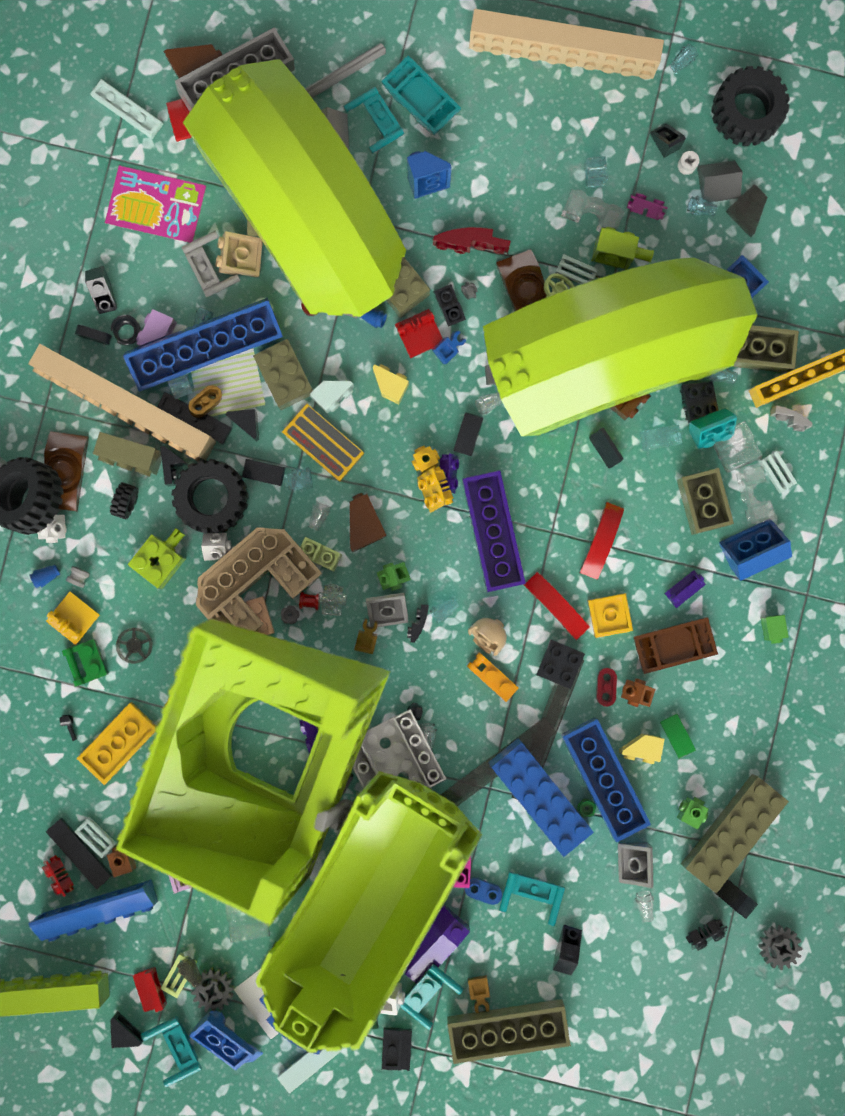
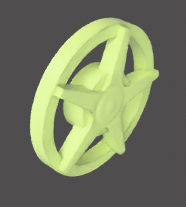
(559, 286)

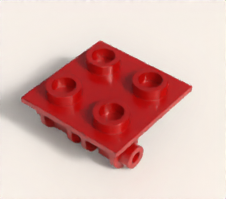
(419, 333)
(58, 887)

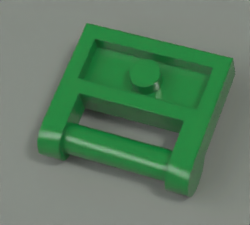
(91, 661)

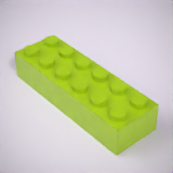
(53, 993)

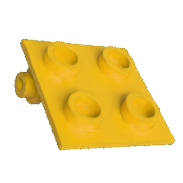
(432, 491)
(72, 618)

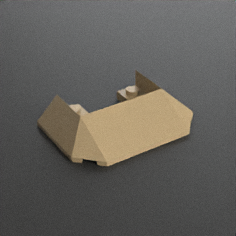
(243, 566)

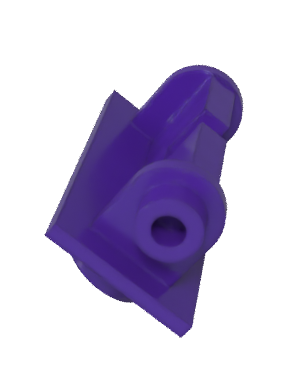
(450, 465)
(685, 588)

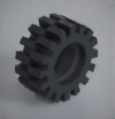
(124, 500)

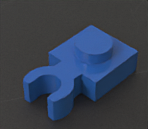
(446, 348)

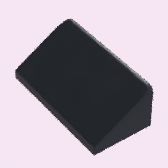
(606, 448)

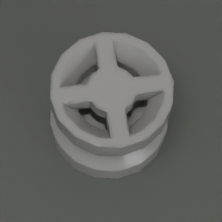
(77, 577)

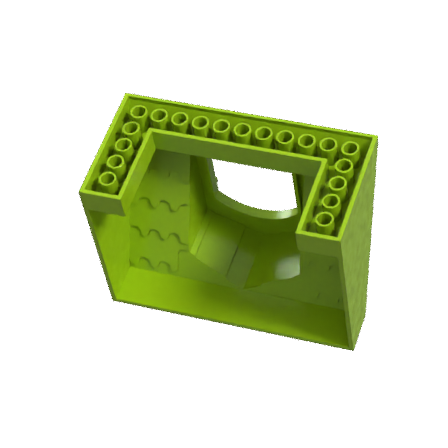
(222, 825)

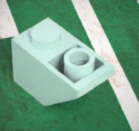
(330, 393)

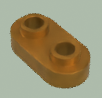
(204, 402)

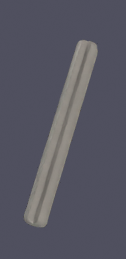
(346, 70)

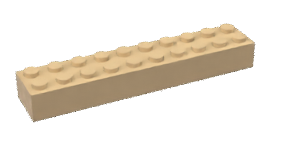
(565, 44)
(121, 402)

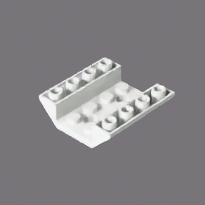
(407, 752)

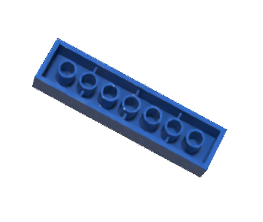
(203, 344)

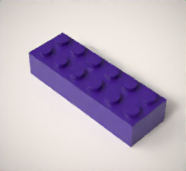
(493, 531)

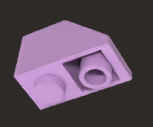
(156, 327)

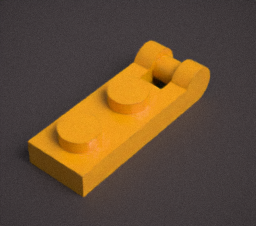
(493, 677)

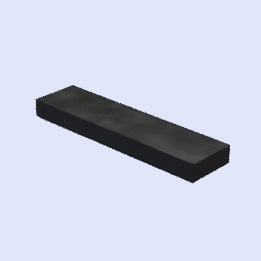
(206, 424)
(79, 853)

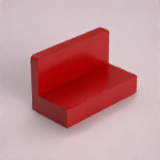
(149, 990)

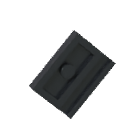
(396, 1049)

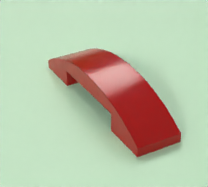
(602, 541)
(557, 605)

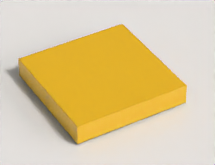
(610, 615)

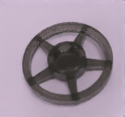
(134, 645)

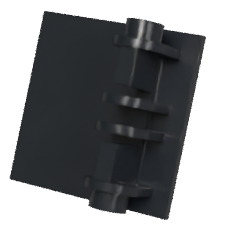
(699, 400)
(560, 664)
(717, 934)

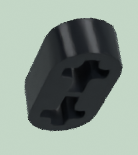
(93, 334)

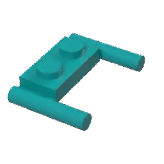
(380, 115)
(533, 889)
(425, 990)
(179, 1046)

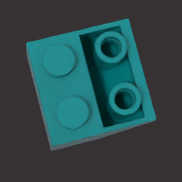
(713, 428)

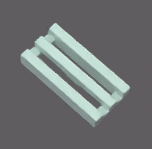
(579, 264)
(791, 479)
(101, 832)

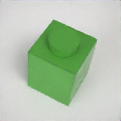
(774, 628)

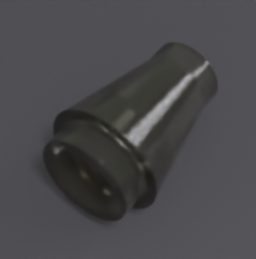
(190, 971)

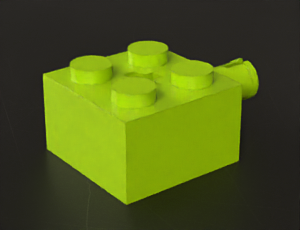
(618, 249)
(165, 552)

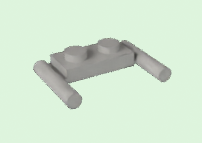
(202, 267)

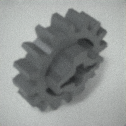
(777, 954)
(220, 991)

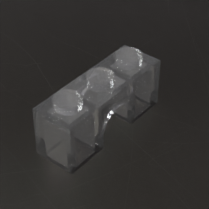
(580, 203)
(749, 478)

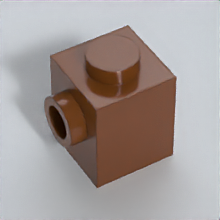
(120, 862)

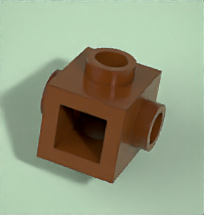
(637, 693)

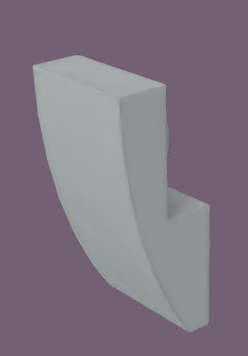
(794, 418)

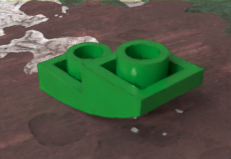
(678, 736)

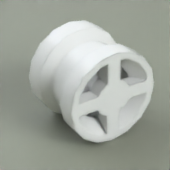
(685, 166)

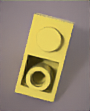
(390, 385)
(645, 747)

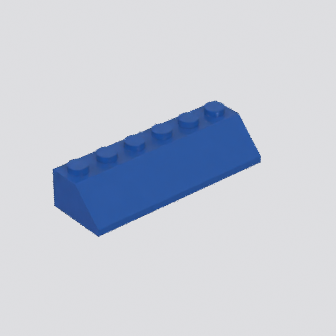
(94, 910)

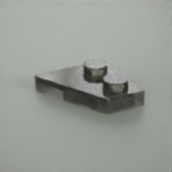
(748, 209)

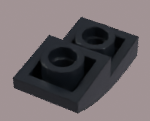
(449, 305)
(468, 434)
(263, 472)
(416, 629)

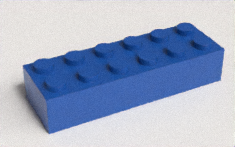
(605, 779)
(540, 797)

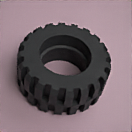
(757, 83)
(186, 487)
(41, 500)

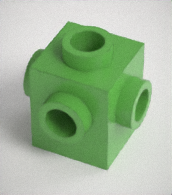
(393, 576)
(693, 818)

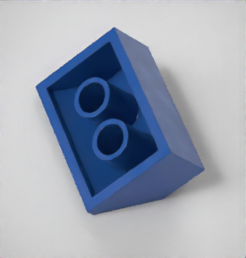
(427, 173)
(756, 549)

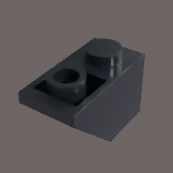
(100, 289)
(567, 950)

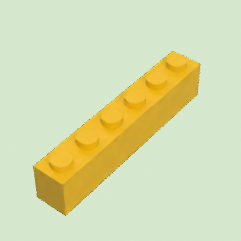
(798, 379)

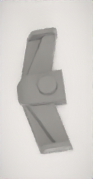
(334, 817)

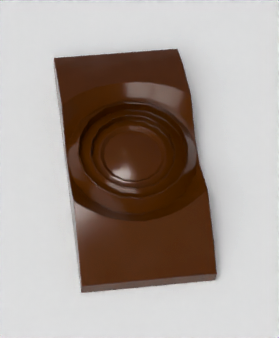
(522, 279)
(67, 456)
(675, 645)

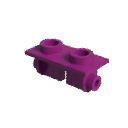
(640, 203)

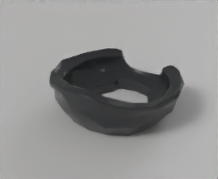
(123, 320)

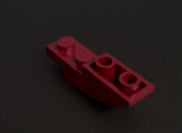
(463, 238)

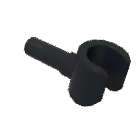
(67, 720)

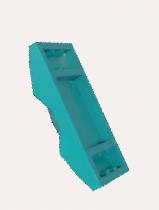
(420, 95)

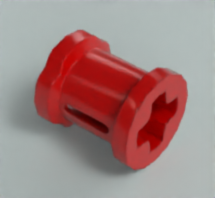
(309, 601)

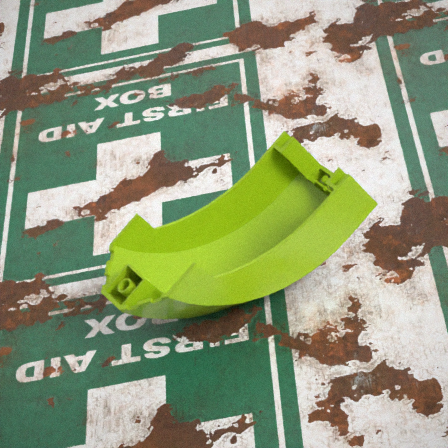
(298, 188)
(617, 340)
(365, 913)

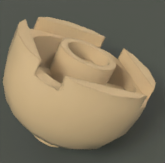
(489, 635)

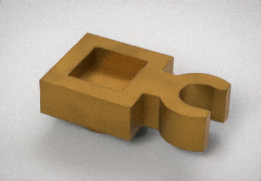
(366, 639)
(479, 990)

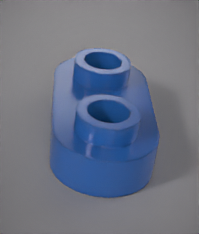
(483, 891)

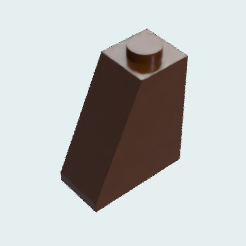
(188, 59)
(364, 523)

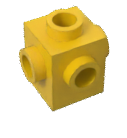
(423, 466)

